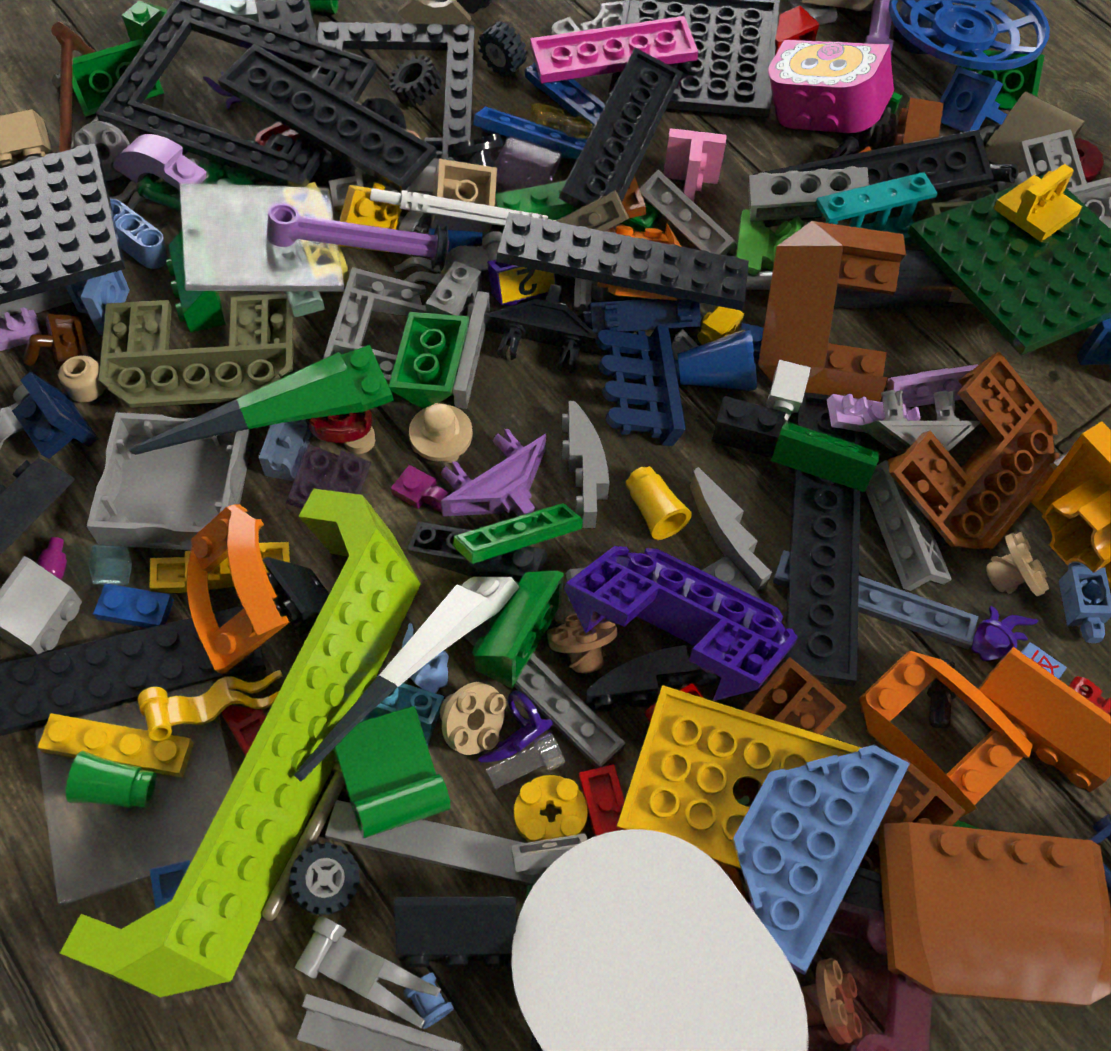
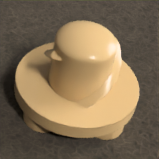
(440, 433)
(1017, 568)
(473, 718)

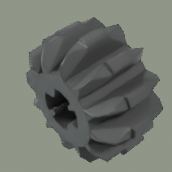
(880, 132)

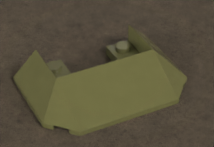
(148, 374)

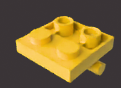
(363, 211)

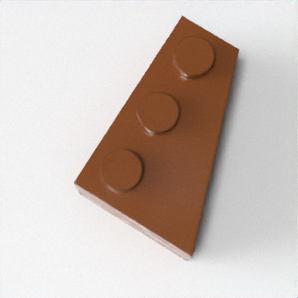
(918, 121)

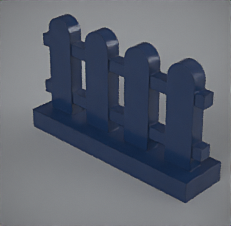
(659, 386)

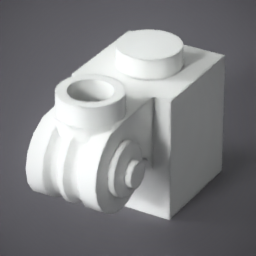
(788, 388)

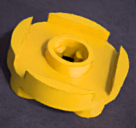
(550, 790)

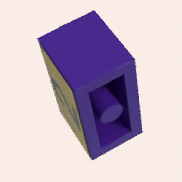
(517, 283)

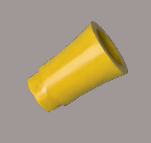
(657, 503)

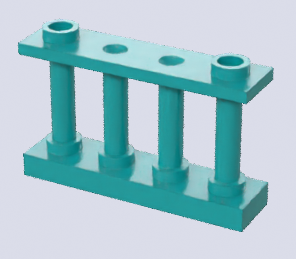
(879, 198)

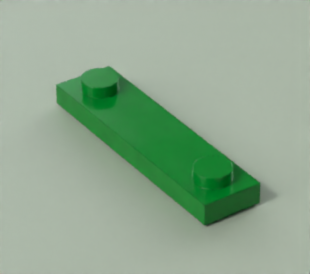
(517, 533)

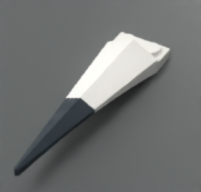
(455, 617)

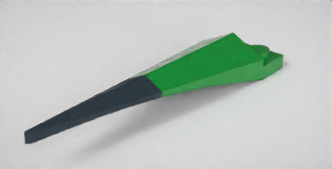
(323, 389)

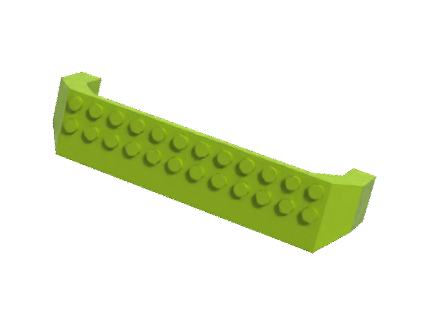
(221, 898)

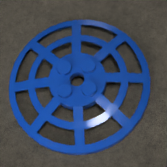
(973, 31)

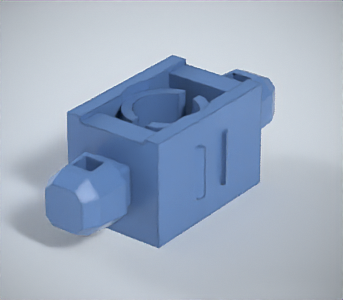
(1078, 608)

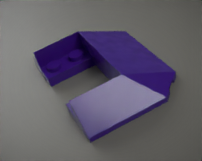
(730, 629)

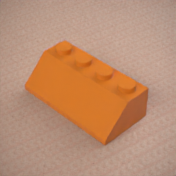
(1054, 718)

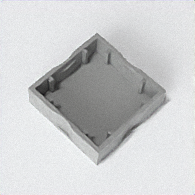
(166, 492)

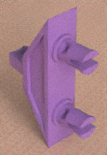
(499, 488)

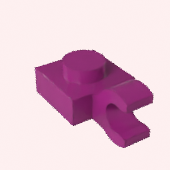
(418, 487)

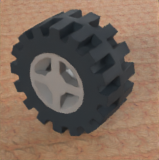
(502, 48)
(334, 869)

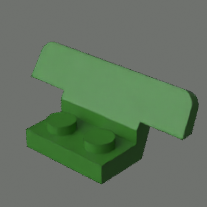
(759, 243)

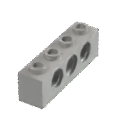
(795, 202)

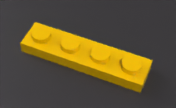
(117, 743)

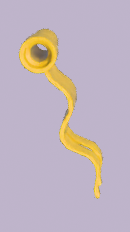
(165, 711)

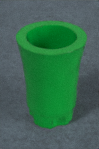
(109, 782)

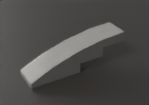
(723, 522)

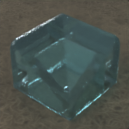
(110, 565)

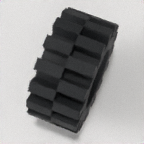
(415, 81)

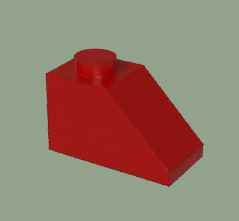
(796, 25)

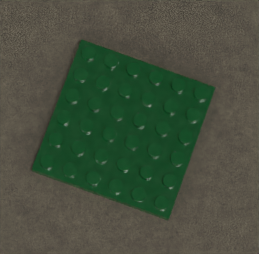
(1019, 284)

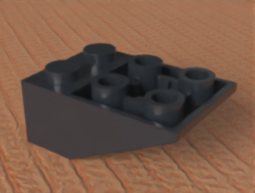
(298, 594)

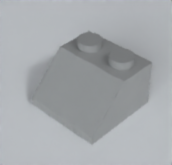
(35, 608)

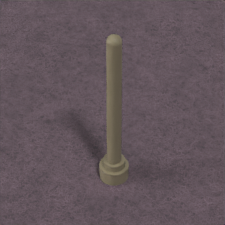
(307, 839)

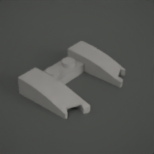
(370, 293)

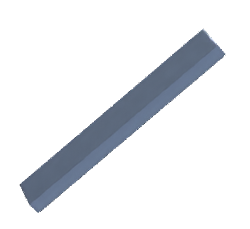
(905, 609)

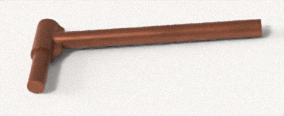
(69, 42)

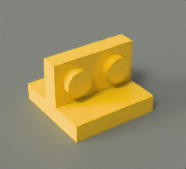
(1040, 203)

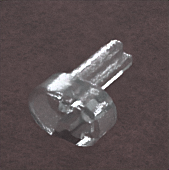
(543, 753)

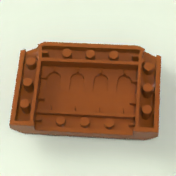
(996, 914)

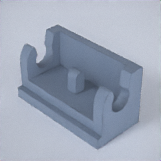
(285, 449)

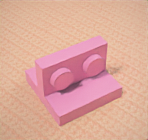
(694, 158)

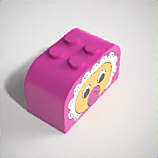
(830, 85)

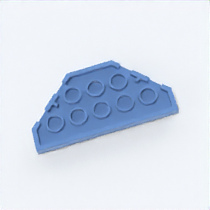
(809, 839)

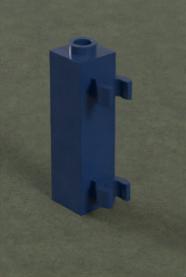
(642, 315)

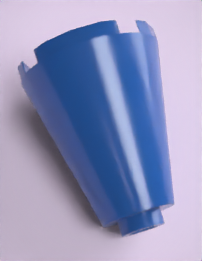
(720, 363)

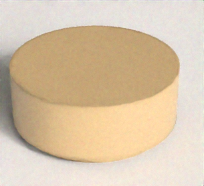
(363, 444)

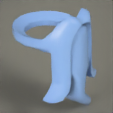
(434, 673)

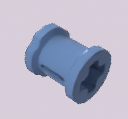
(429, 1006)

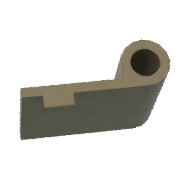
(1028, 120)

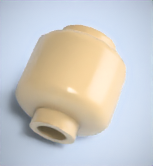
(81, 378)

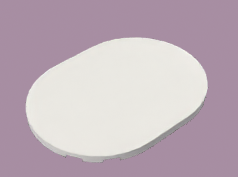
(650, 952)

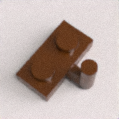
(64, 338)

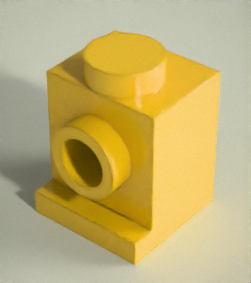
(719, 324)

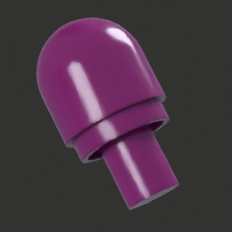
(53, 558)

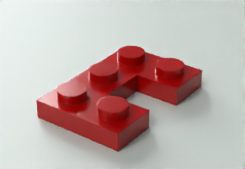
(602, 798)

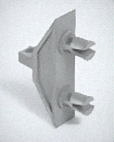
(899, 433)

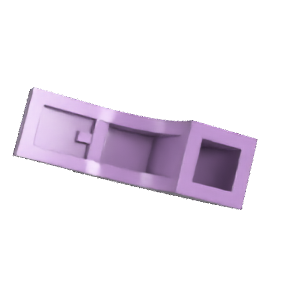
(160, 157)

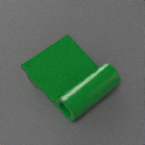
(390, 773)

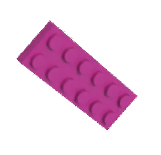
(610, 48)

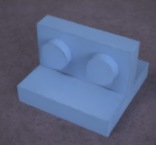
(93, 294)

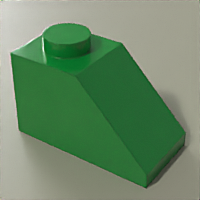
(142, 20)

